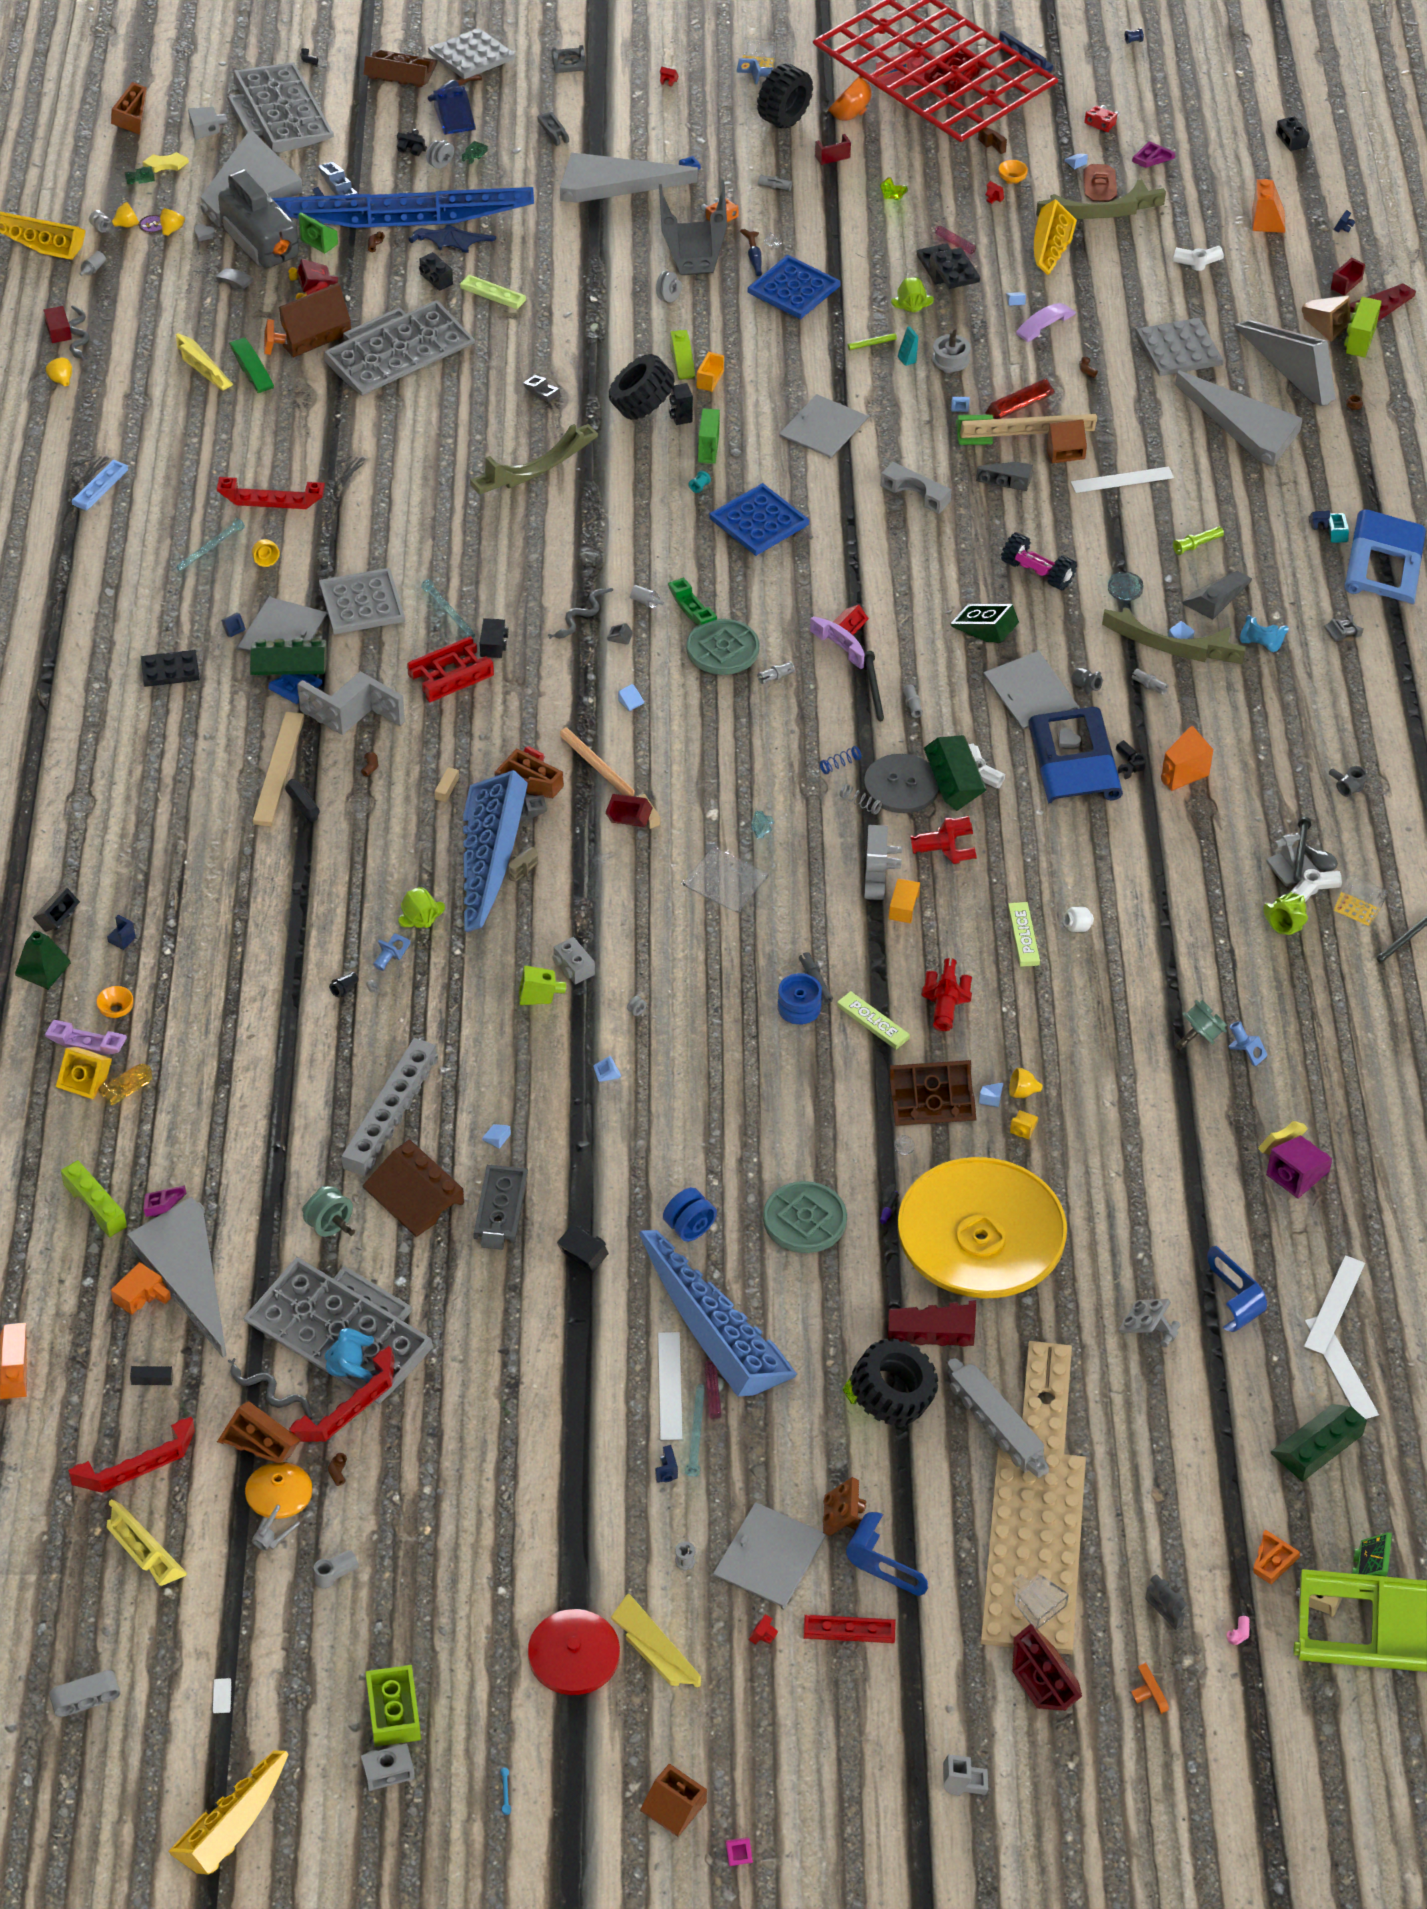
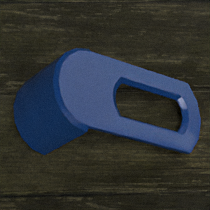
(1250, 1299)
(861, 1554)

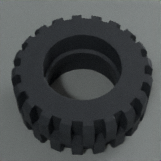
(785, 95)
(641, 386)
(883, 1400)

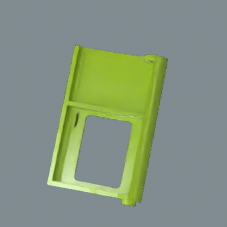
(1397, 1621)

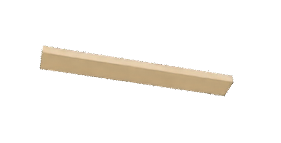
(1020, 426)
(278, 769)

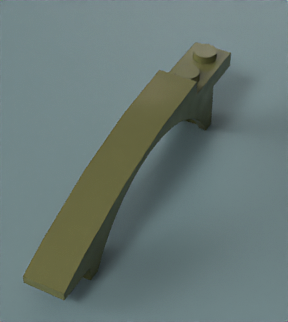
(1136, 199)
(511, 476)
(1212, 646)

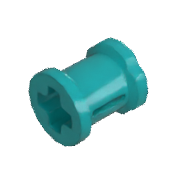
(699, 481)

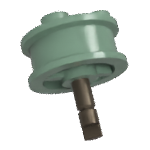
(1202, 1023)
(328, 1212)

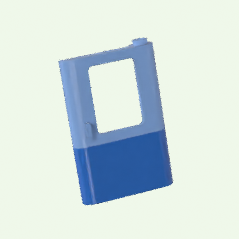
(1392, 537)

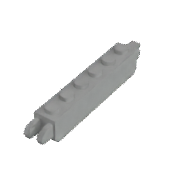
(998, 1417)

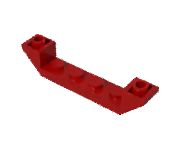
(270, 498)
(346, 1411)
(84, 1476)

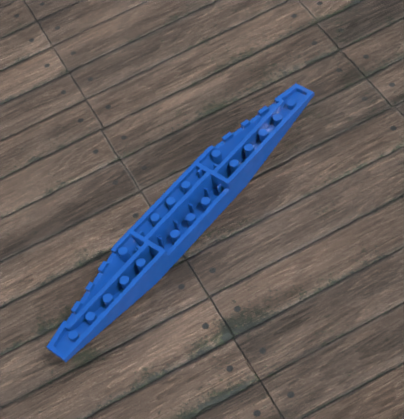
(407, 208)

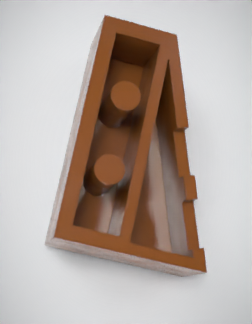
(130, 108)
(541, 777)
(259, 1433)

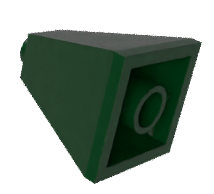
(41, 961)

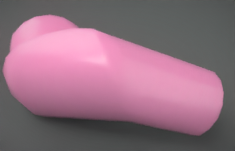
(1241, 1633)

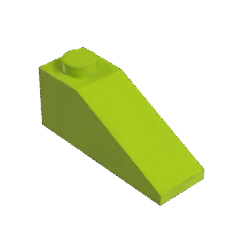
(682, 354)

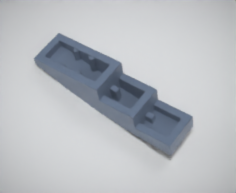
(336, 179)

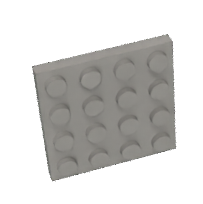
(471, 53)
(1179, 346)
(361, 601)

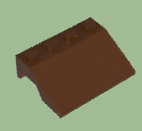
(399, 67)
(314, 320)
(932, 1093)
(413, 1188)

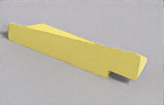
(199, 360)
(142, 1545)
(654, 1644)

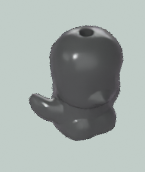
(1084, 678)

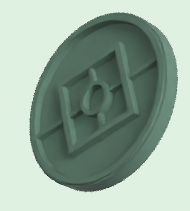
(723, 646)
(805, 1217)

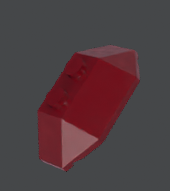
(1043, 1671)

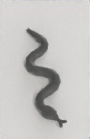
(85, 336)
(562, 633)
(236, 1374)

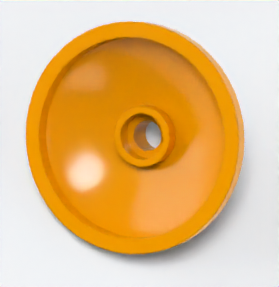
(291, 1492)

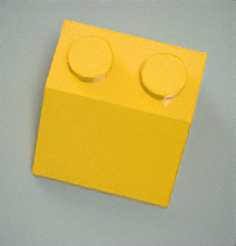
(83, 1071)

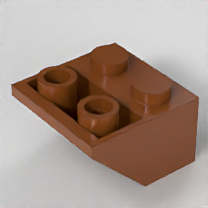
(1066, 441)
(674, 1800)

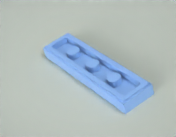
(100, 485)

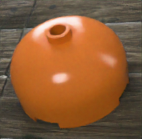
(852, 100)

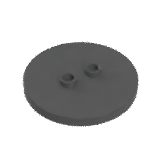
(901, 783)

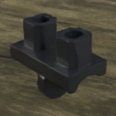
(411, 140)

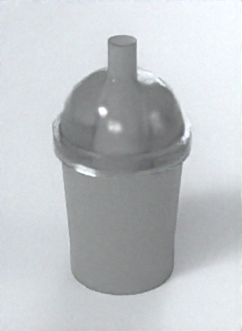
(92, 264)
(645, 596)

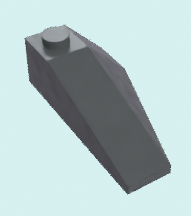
(1217, 595)

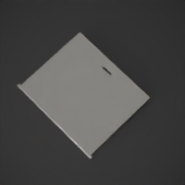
(823, 425)
(283, 621)
(1030, 688)
(771, 1555)

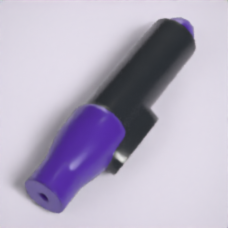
(890, 1207)

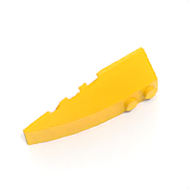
(43, 235)
(1052, 235)
(217, 1833)

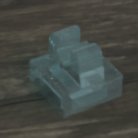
(761, 824)

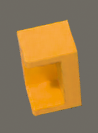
(710, 371)
(904, 900)

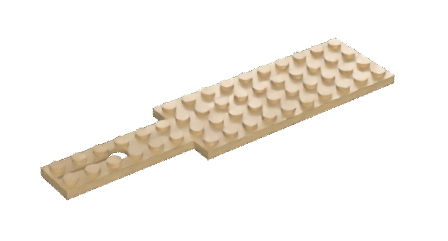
(1033, 1517)

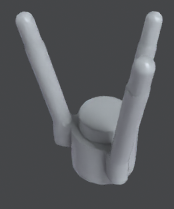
(264, 1536)

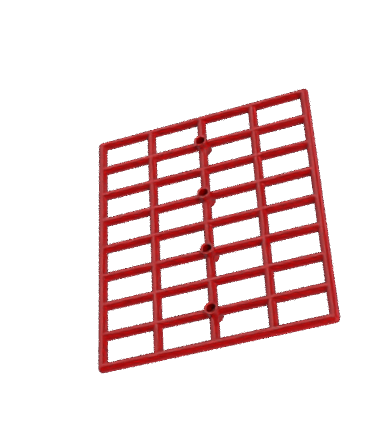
(918, 50)

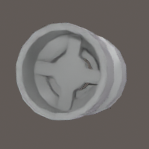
(100, 221)

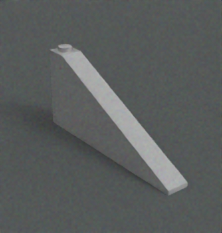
(601, 177)
(1297, 356)
(1253, 424)
(179, 1251)

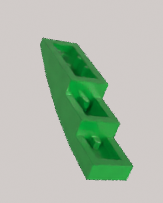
(251, 365)

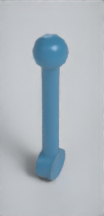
(506, 1808)

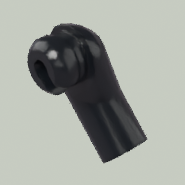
(307, 58)

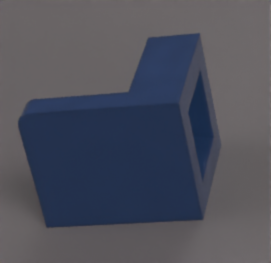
(123, 933)

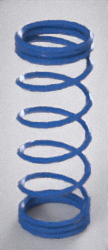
(827, 764)

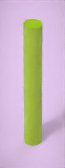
(868, 342)

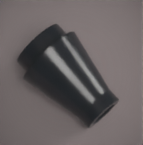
(341, 985)

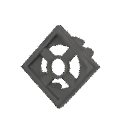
(560, 65)

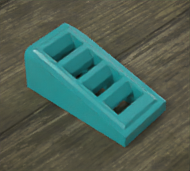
(909, 347)
(1338, 528)

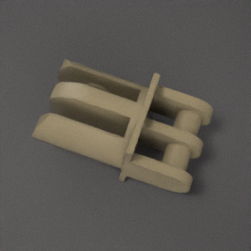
(523, 863)

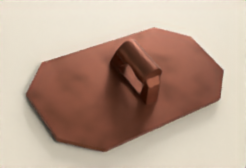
(1100, 182)

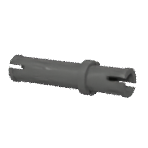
(813, 970)

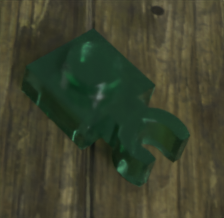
(474, 150)
(142, 175)

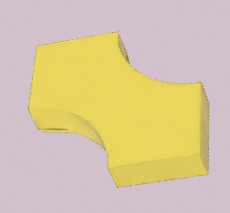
(158, 163)
(1292, 1131)

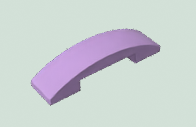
(1031, 327)
(826, 629)
(65, 1035)

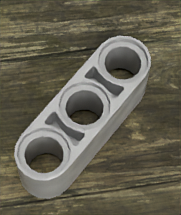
(84, 1693)

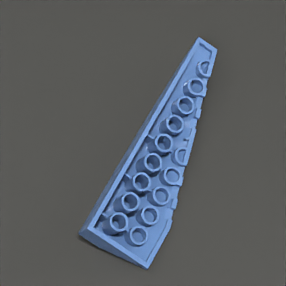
(493, 821)
(722, 1332)

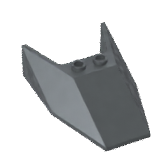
(694, 244)

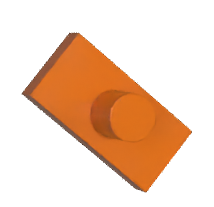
(271, 337)
(1150, 1689)

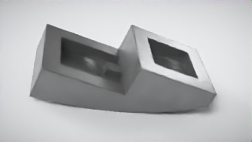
(236, 278)
(540, 388)
(533, 807)

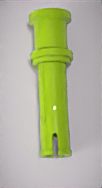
(1191, 542)

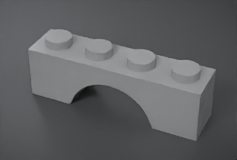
(900, 478)

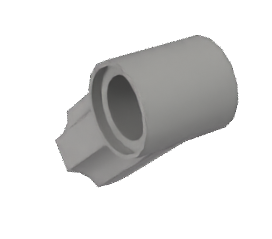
(335, 1568)

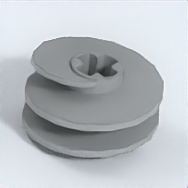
(439, 153)
(668, 286)

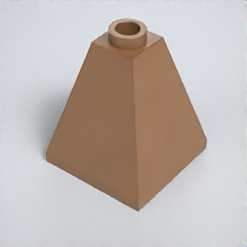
(1328, 315)

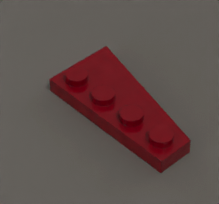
(1390, 299)

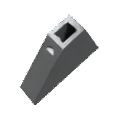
(1009, 475)

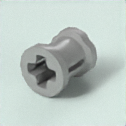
(683, 1554)

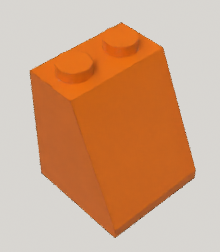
(1267, 208)
(1187, 760)

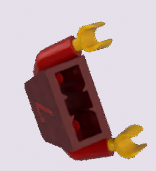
(311, 277)

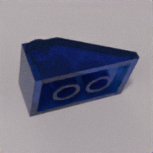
(453, 110)

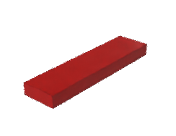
(849, 1628)

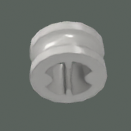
(636, 1005)

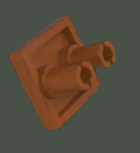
(842, 1507)

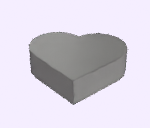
(203, 232)
(1068, 739)

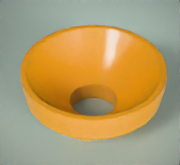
(1012, 168)
(112, 997)

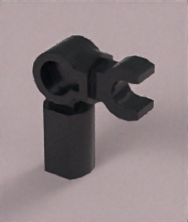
(1135, 760)

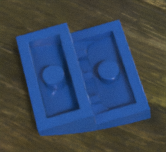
(288, 685)

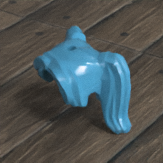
(1266, 636)
(347, 1356)

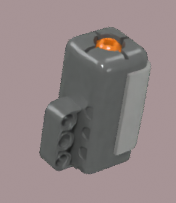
(257, 222)

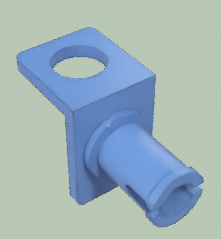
(754, 68)
(389, 951)
(1247, 1043)

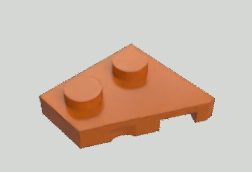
(1274, 1558)

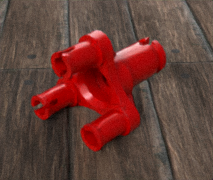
(945, 840)
(946, 994)

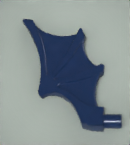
(450, 237)

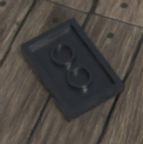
(170, 668)

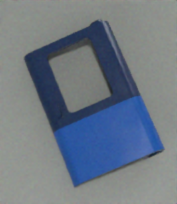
(1077, 772)

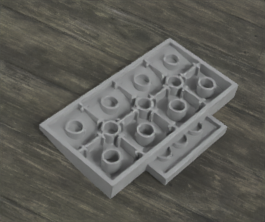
(279, 107)
(396, 346)
(311, 1308)

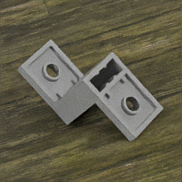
(351, 703)

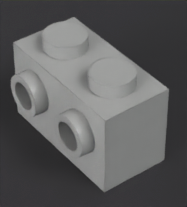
(573, 960)

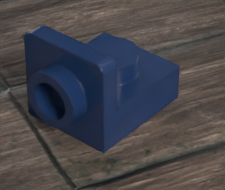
(669, 1468)

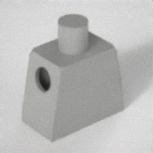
(205, 121)

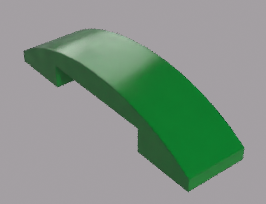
(689, 603)

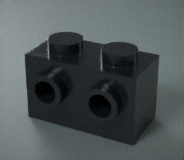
(1292, 133)
(436, 271)
(681, 404)
(493, 638)
(56, 910)
(582, 1247)

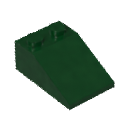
(987, 621)

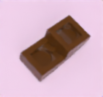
(992, 138)

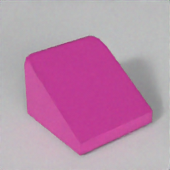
(738, 1851)

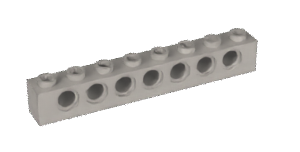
(389, 1107)

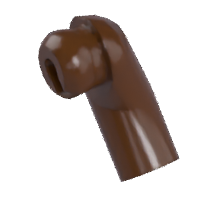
(375, 240)
(1085, 367)
(372, 764)
(335, 1468)

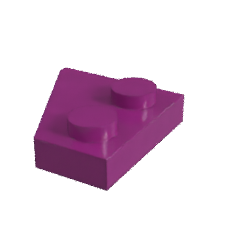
(1152, 154)
(162, 1201)

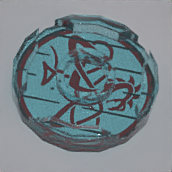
(1125, 586)

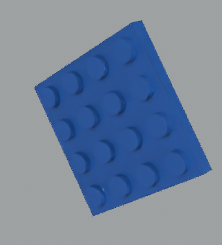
(794, 286)
(759, 519)

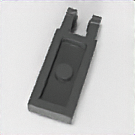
(553, 127)

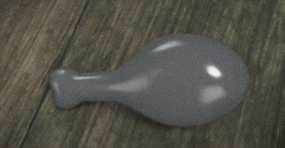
(1322, 859)

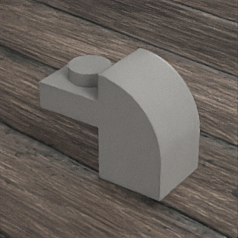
(961, 1777)

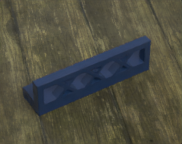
(1025, 51)

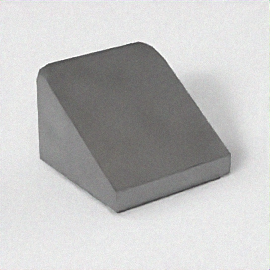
(620, 634)

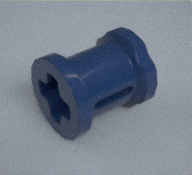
(1135, 35)

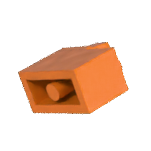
(138, 1287)

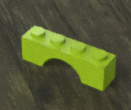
(104, 1208)

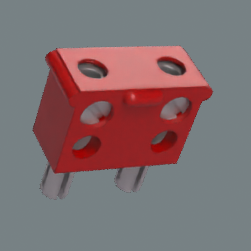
(1101, 118)

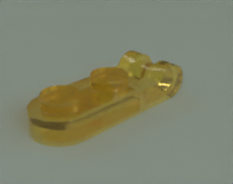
(126, 1083)

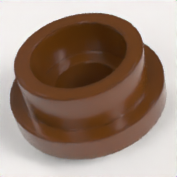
(1354, 402)

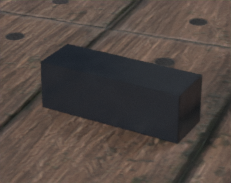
(151, 1375)

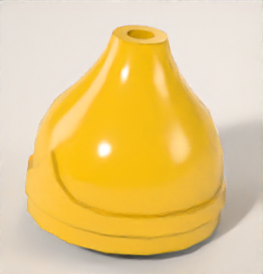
(125, 216)
(170, 221)
(59, 371)
(265, 552)
(1023, 1084)

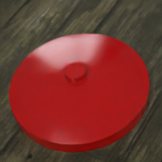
(573, 1652)

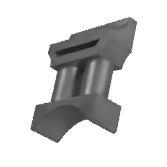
(1338, 630)

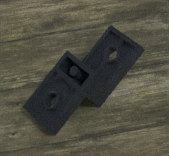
(948, 266)

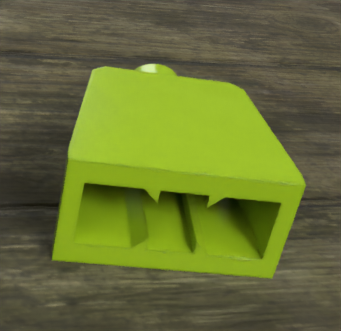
(538, 986)

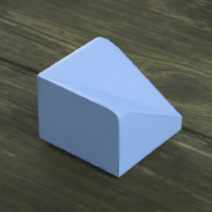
(1181, 631)
(991, 1094)

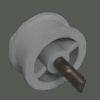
(951, 352)

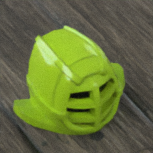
(912, 295)
(1287, 908)
(419, 909)

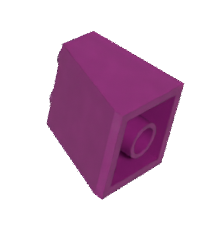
(1298, 1165)

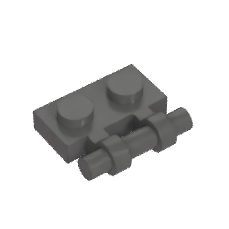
(1166, 1601)

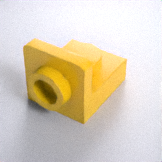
(1023, 1124)

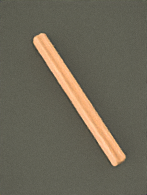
(596, 762)

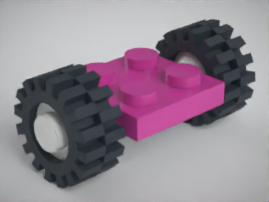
(1017, 553)

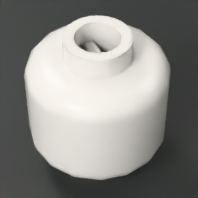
(1078, 919)

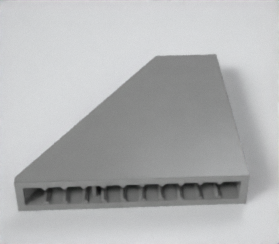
(262, 165)

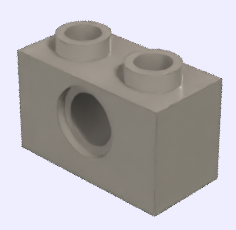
(379, 1776)

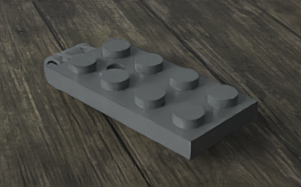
(500, 1198)

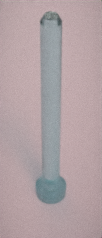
(237, 525)
(428, 586)
(693, 1469)

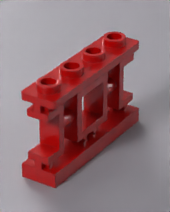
(957, 59)
(455, 679)

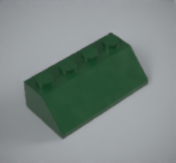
(288, 656)
(955, 770)
(1320, 1440)

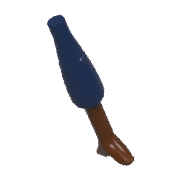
(451, 84)
(754, 252)

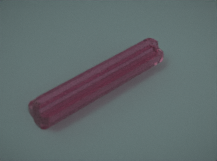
(955, 239)
(712, 1390)

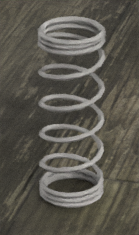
(847, 793)

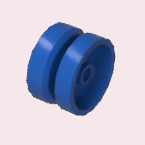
(799, 998)
(689, 1214)

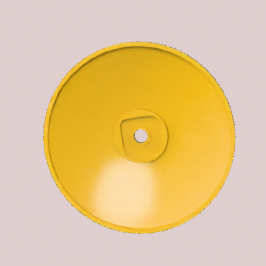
(987, 1198)

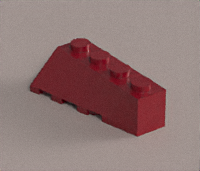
(934, 1325)

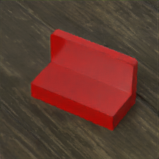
(852, 619)

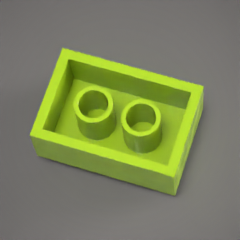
(1362, 326)
(393, 1705)

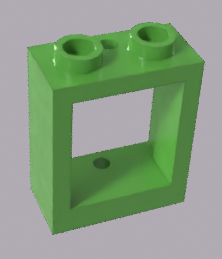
(709, 435)

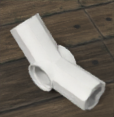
(1199, 257)
(988, 774)
(1315, 880)

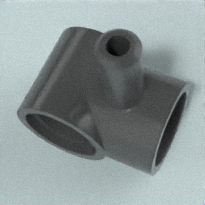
(1351, 782)

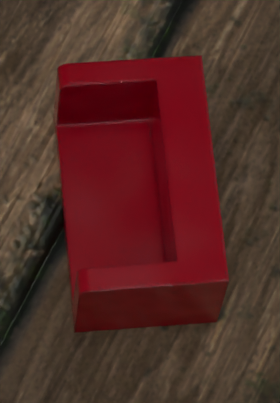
(833, 152)
(1347, 276)
(57, 324)
(628, 810)

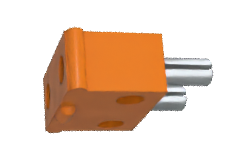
(731, 209)

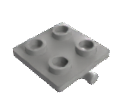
(1284, 862)
(1147, 1316)

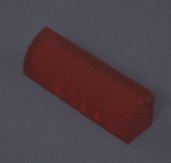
(1020, 399)

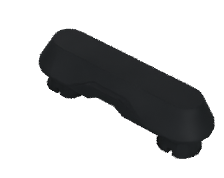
(302, 799)

